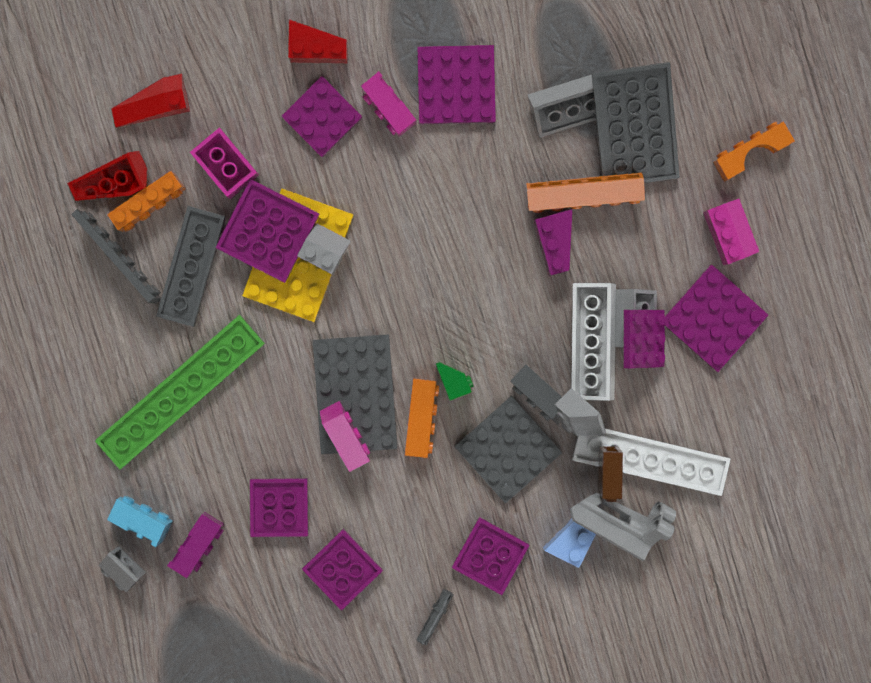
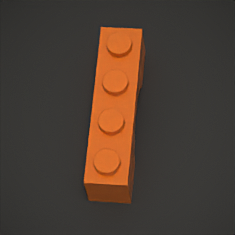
(773, 139)

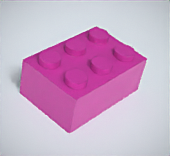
(224, 163)

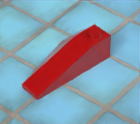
(156, 101)
(114, 179)

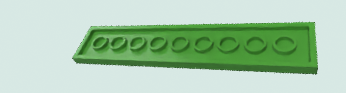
(180, 392)

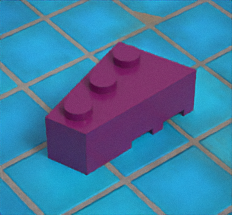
(555, 241)
(196, 545)

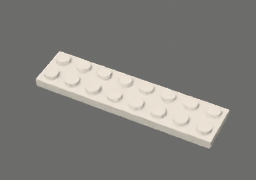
(658, 460)

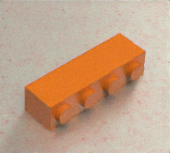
(420, 418)

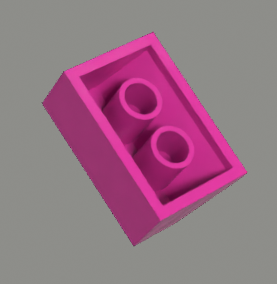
(731, 232)

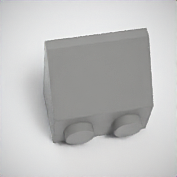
(324, 248)
(121, 569)

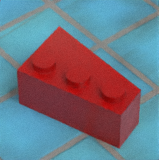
(315, 46)

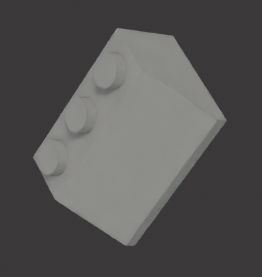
(631, 300)
(578, 415)

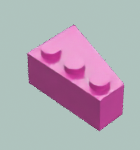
(387, 105)
(344, 436)

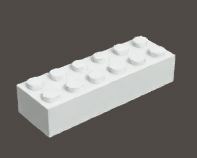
(594, 340)

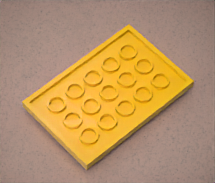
(306, 283)

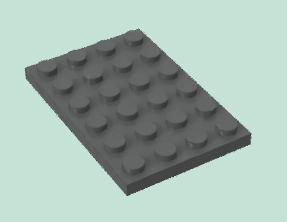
(636, 122)
(360, 377)

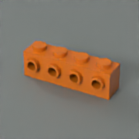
(146, 201)

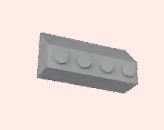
(563, 106)

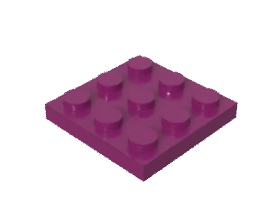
(322, 116)
(644, 339)
(279, 507)
(490, 556)
(342, 569)

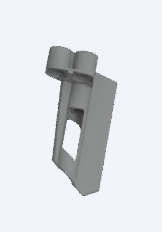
(632, 530)

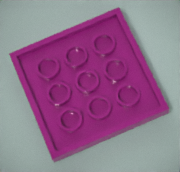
(456, 84)
(267, 230)
(714, 318)

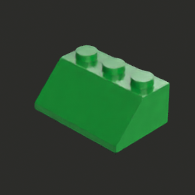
(454, 381)

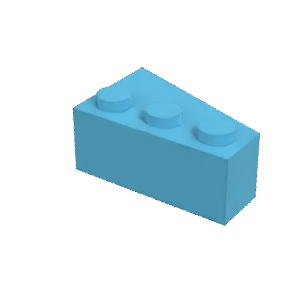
(140, 520)

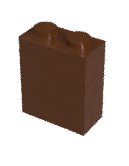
(610, 473)

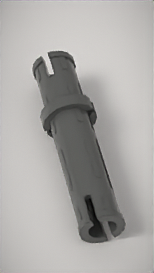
(437, 612)

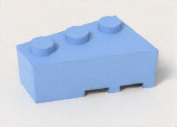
(570, 543)

